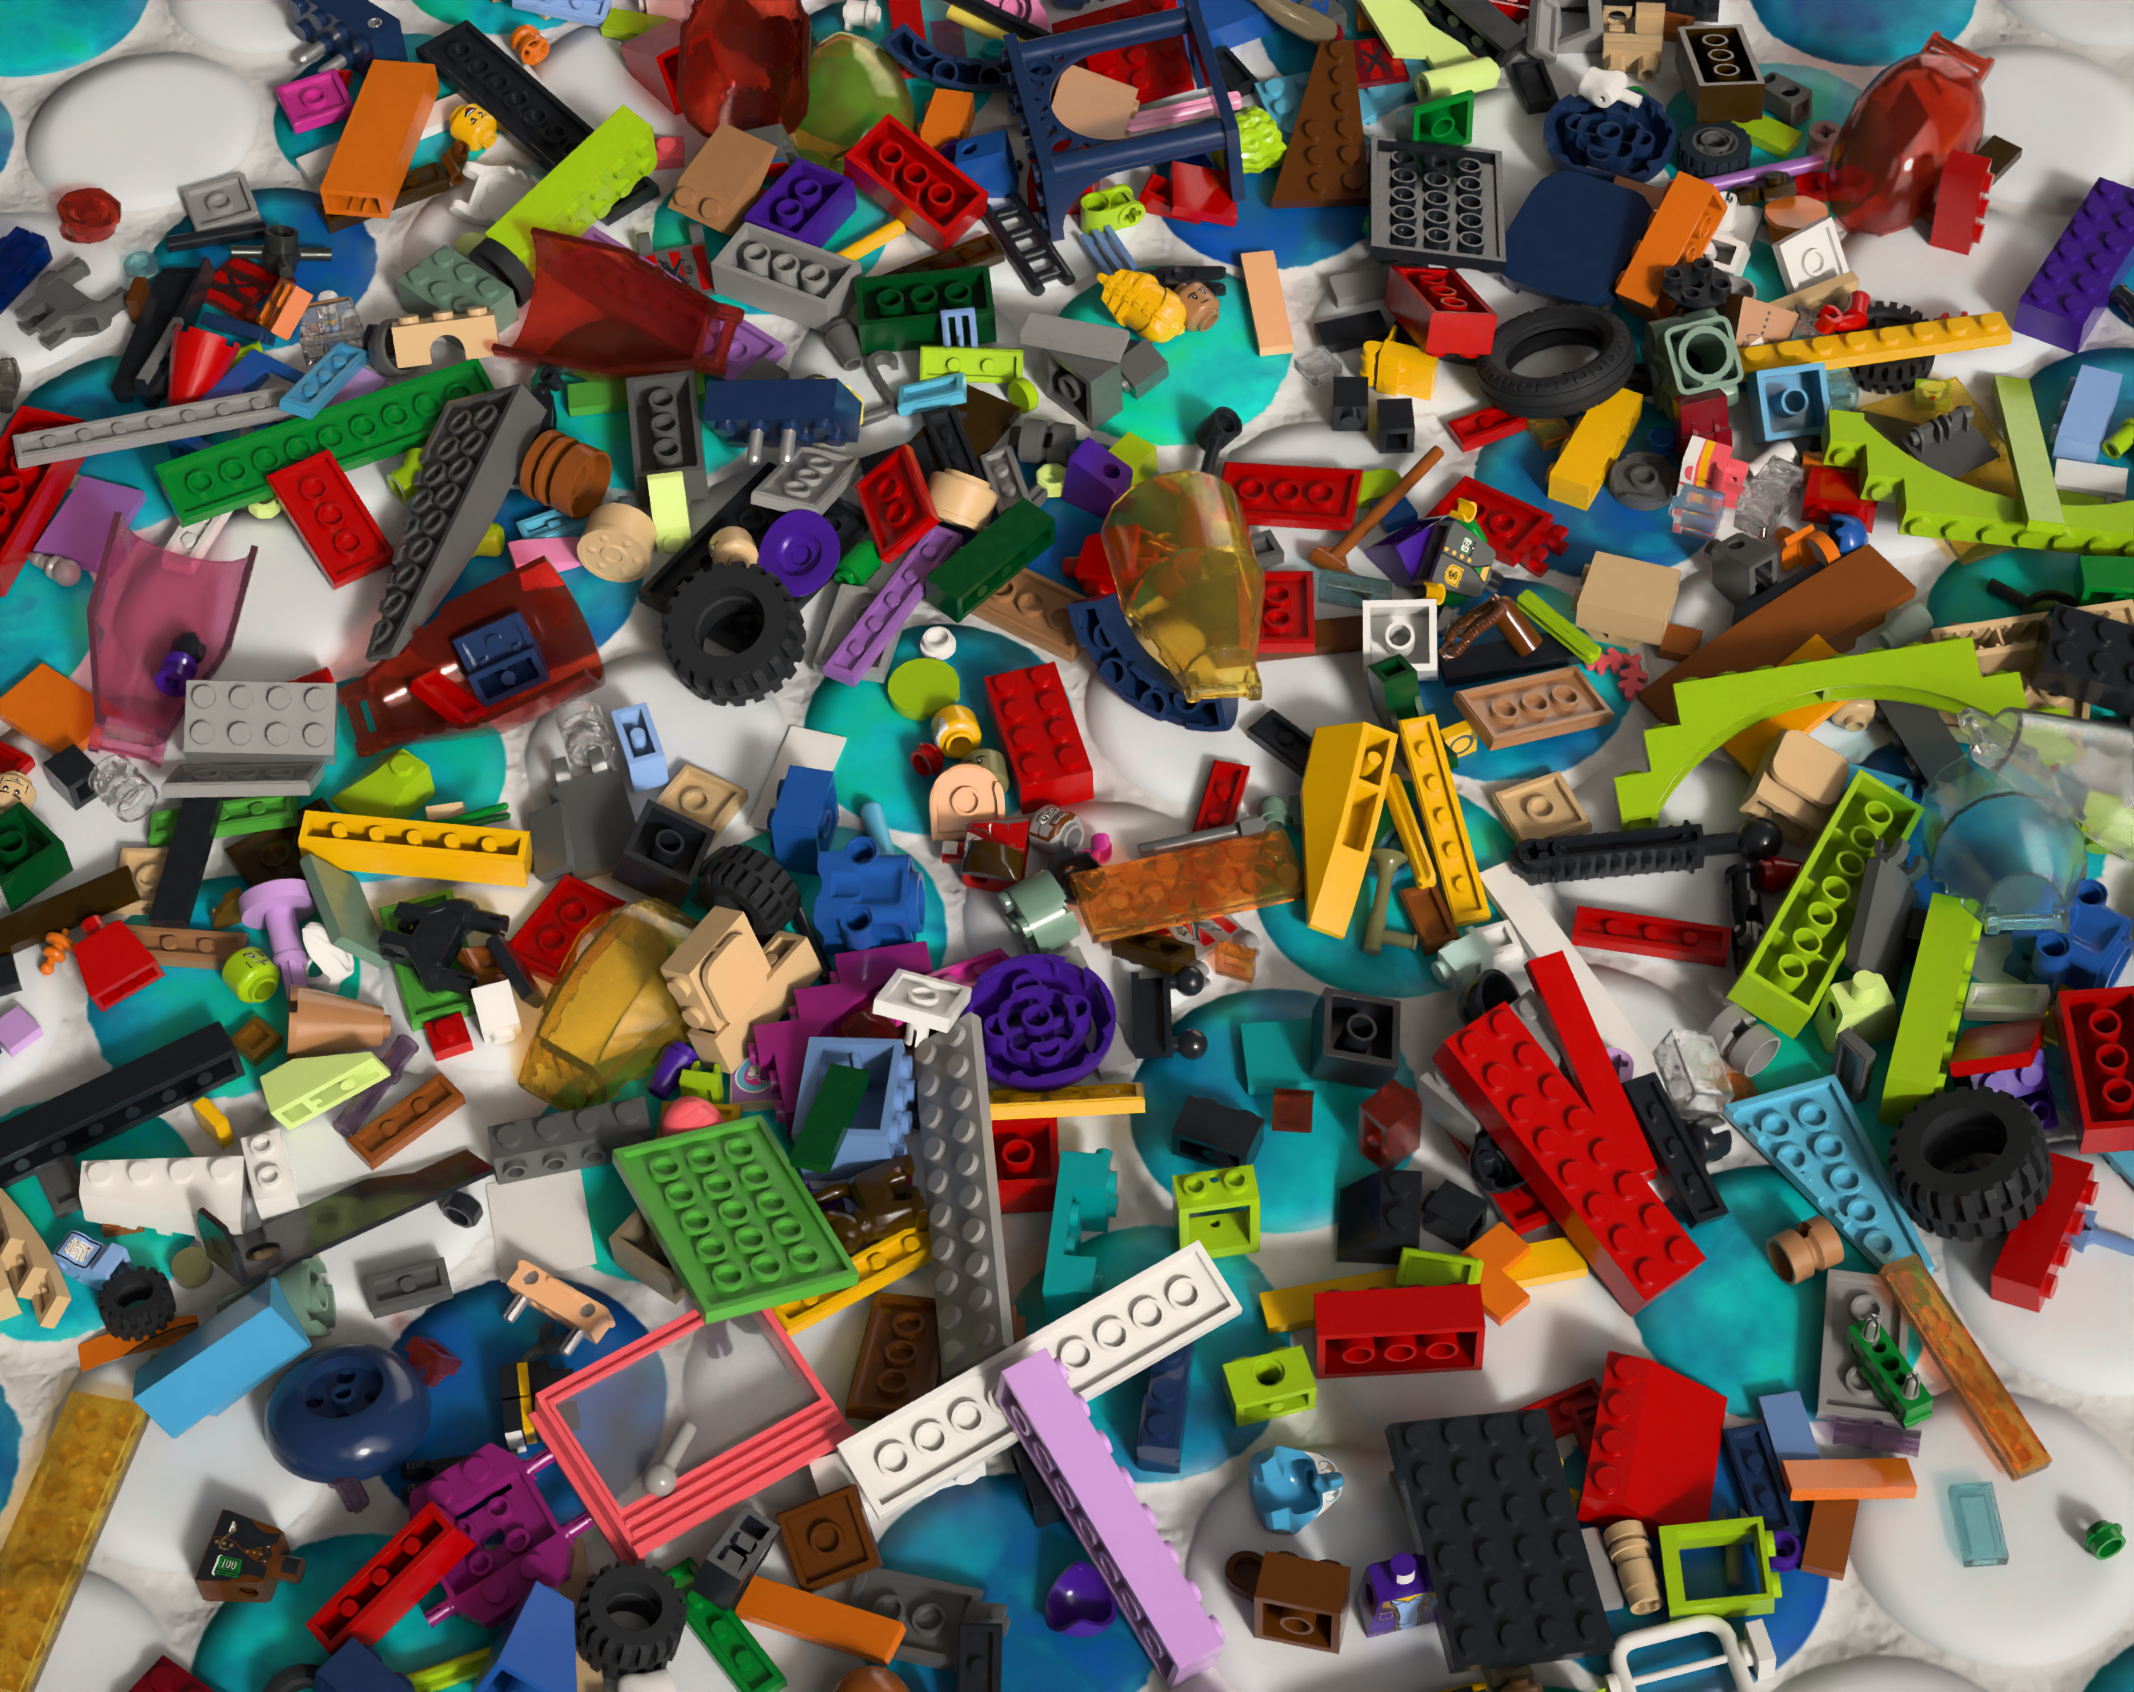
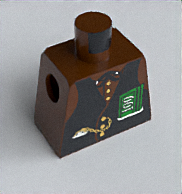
(246, 1561)

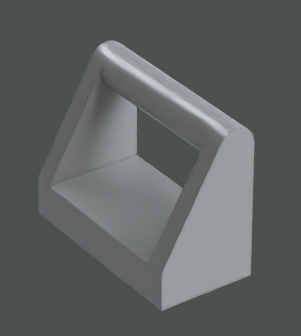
(1586, 40)

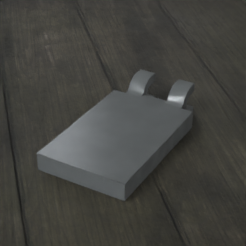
(597, 814)
(1884, 912)
(928, 1613)

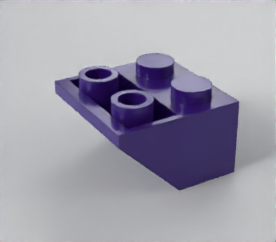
(2025, 1083)

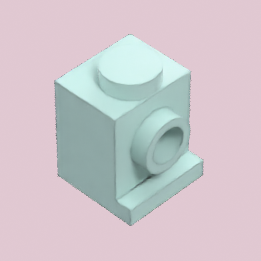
(1462, 960)

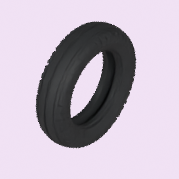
(1562, 393)

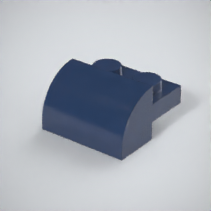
(502, 658)

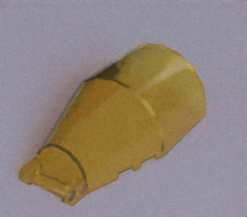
(1191, 580)

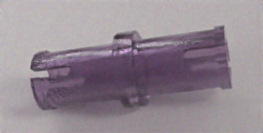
(1876, 1437)

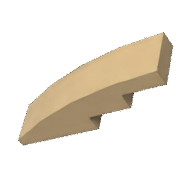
(31, 1265)

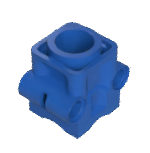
(867, 898)
(2084, 958)

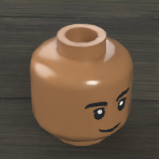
(1200, 305)

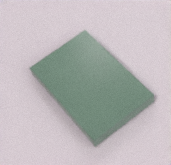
(343, 910)

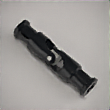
(1744, 911)

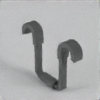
(880, 413)

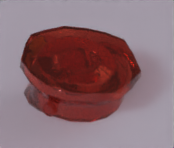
(88, 215)

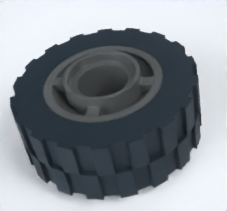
(1713, 149)

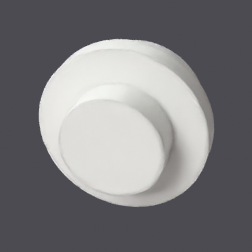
(938, 643)

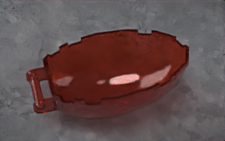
(1900, 136)

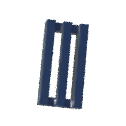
(238, 328)

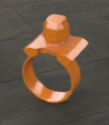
(1796, 550)

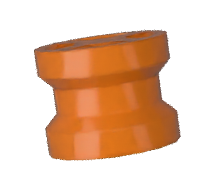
(529, 44)

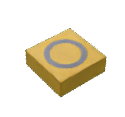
(1460, 738)

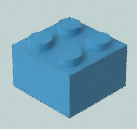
(1788, 402)

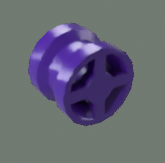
(174, 671)

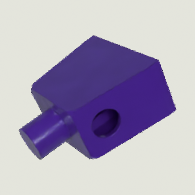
(1095, 479)

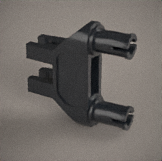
(436, 939)

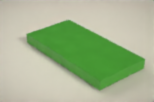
(422, 1005)

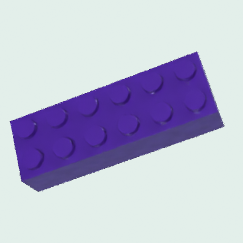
(2081, 270)

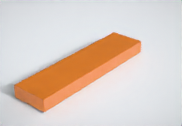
(820, 1620)

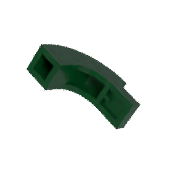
(1398, 698)

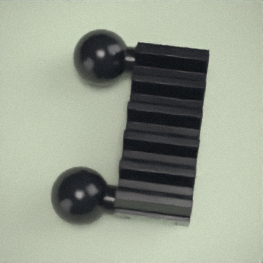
(1154, 1018)

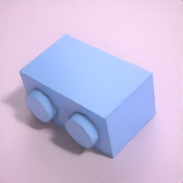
(640, 747)

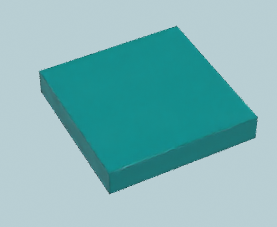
(1278, 1056)

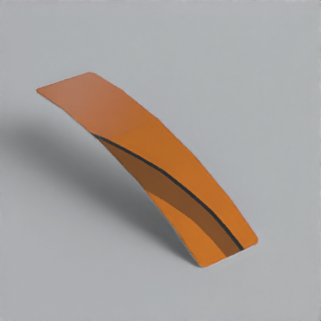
(108, 1348)

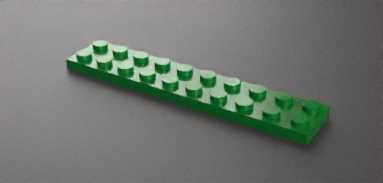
(353, 431)

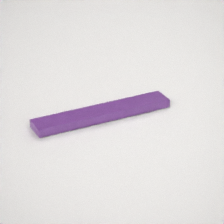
(890, 607)

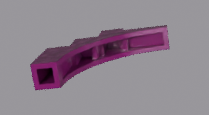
(818, 1012)

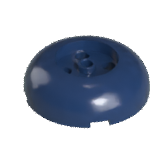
(1613, 139)
(328, 1430)

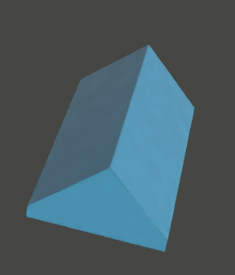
(220, 1360)

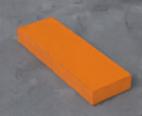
(1848, 1479)

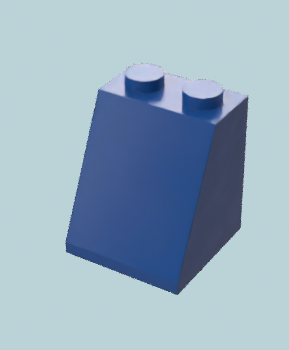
(533, 1647)

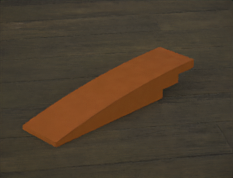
(1833, 603)

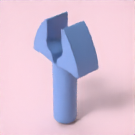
(2094, 1235)

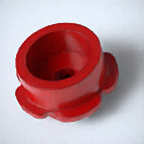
(927, 759)

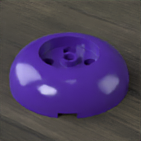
(1034, 990)

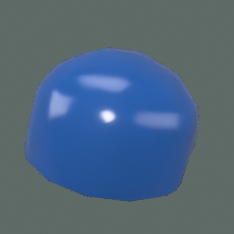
(1847, 532)

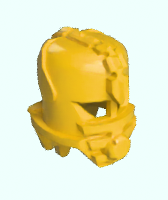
(1143, 305)

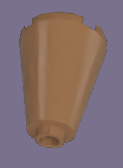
(331, 1024)

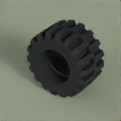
(752, 884)
(636, 1591)

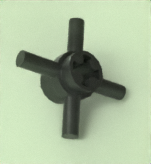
(280, 251)

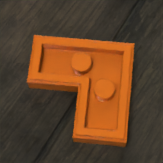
(1500, 1252)

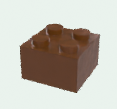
(1302, 1601)

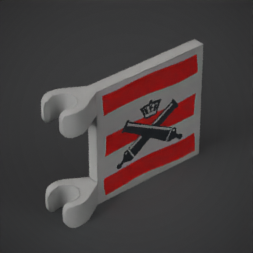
(1206, 936)

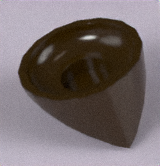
(992, 861)

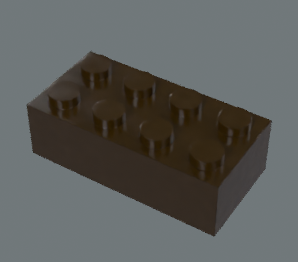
(1719, 73)

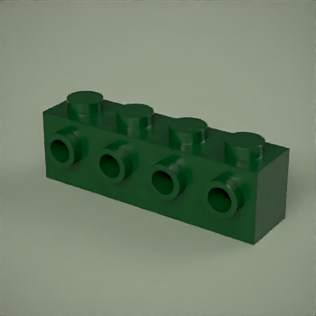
(990, 560)

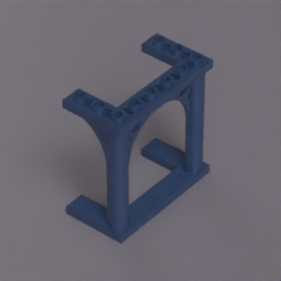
(1071, 171)

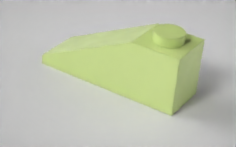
(316, 1084)

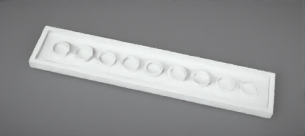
(1097, 1344)

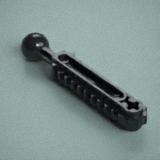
(1640, 851)

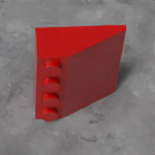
(1651, 1447)

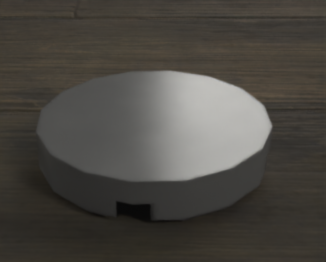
(1643, 481)

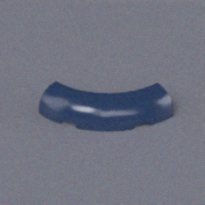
(941, 69)
(1136, 674)

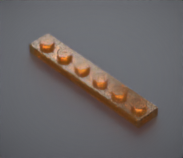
(1965, 1367)

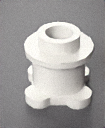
(861, 14)

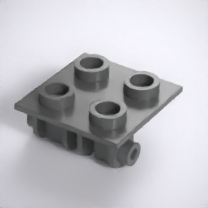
(1950, 443)

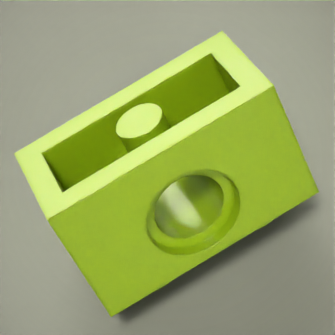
(1257, 1402)

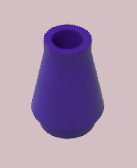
(669, 1069)

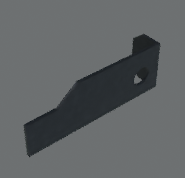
(335, 1217)

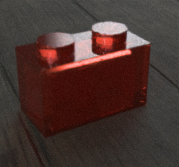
(1390, 1125)

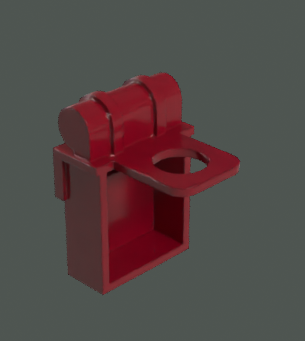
(1702, 416)

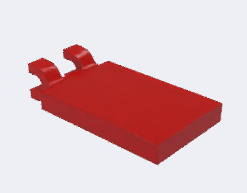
(1509, 525)

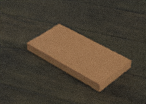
(1035, 612)
(1533, 707)

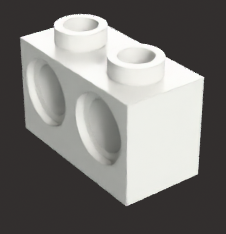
(270, 1175)

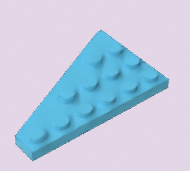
(1285, 94)

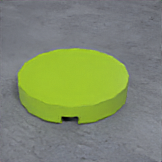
(923, 688)

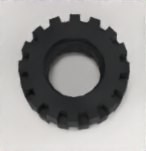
(140, 1319)

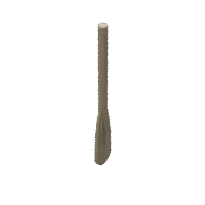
(1299, 20)

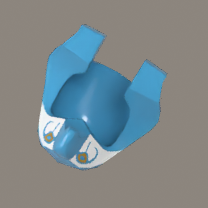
(1291, 1487)

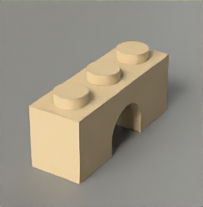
(415, 336)

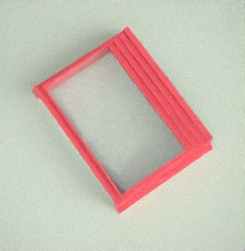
(732, 1379)

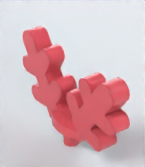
(1631, 677)

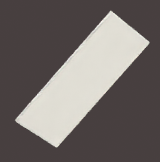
(803, 749)

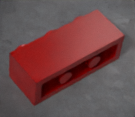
(1962, 202)

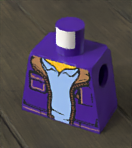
(1393, 1596)

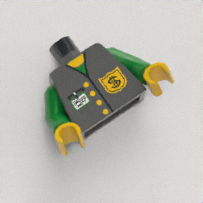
(1457, 560)

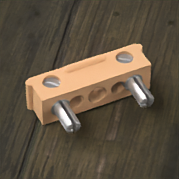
(559, 1302)

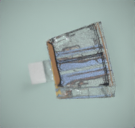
(328, 322)

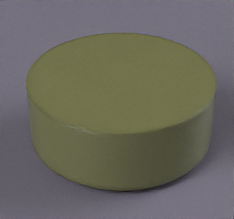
(192, 1267)

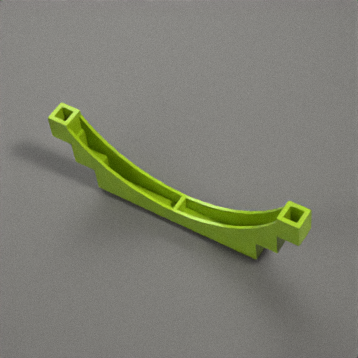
(1951, 510)
(1718, 708)

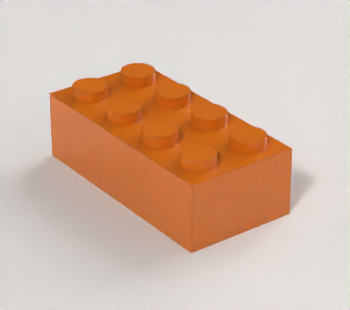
(1674, 236)

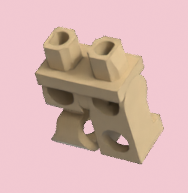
(1635, 51)

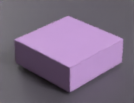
(18, 1031)

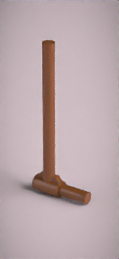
(1334, 558)

